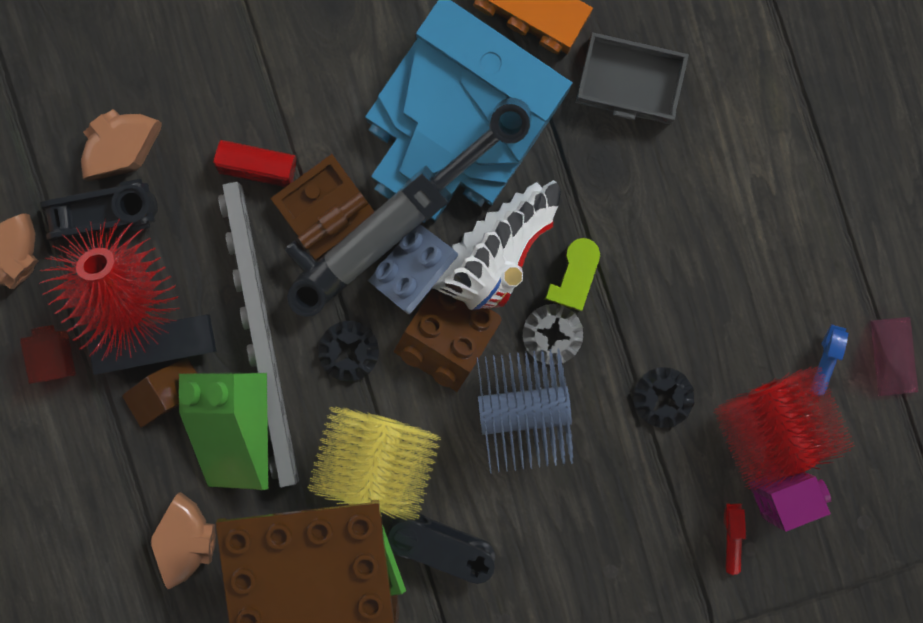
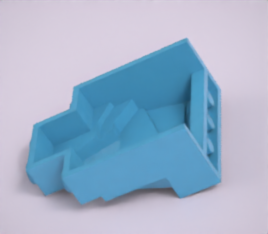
(446, 99)

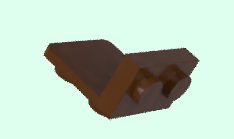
(447, 338)

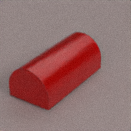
(255, 163)

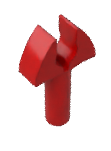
(736, 531)

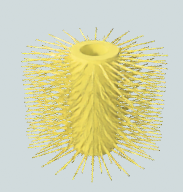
(374, 462)

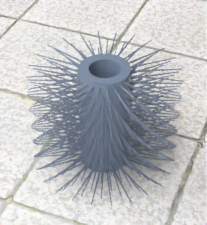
(528, 410)

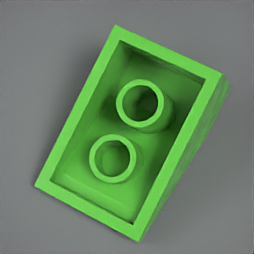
(227, 426)

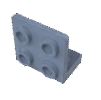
(413, 268)

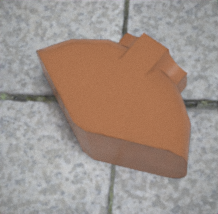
(117, 144)
(16, 250)
(182, 541)

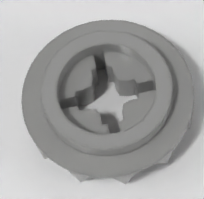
(544, 318)

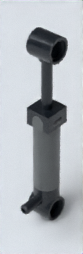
(395, 219)

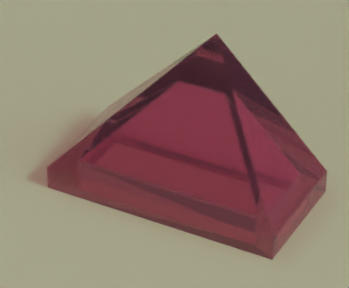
(894, 356)

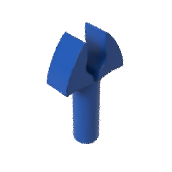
(834, 348)

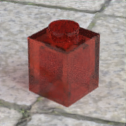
(47, 355)

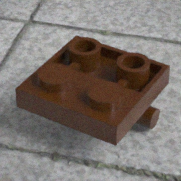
(322, 206)

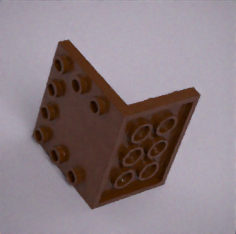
(307, 567)

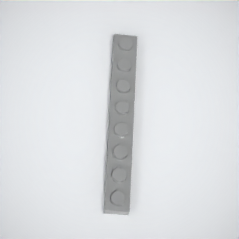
(255, 318)

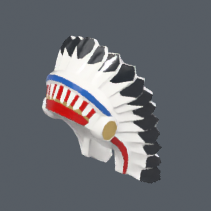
(496, 249)

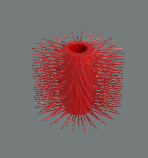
(110, 289)
(783, 427)

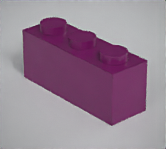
(792, 501)

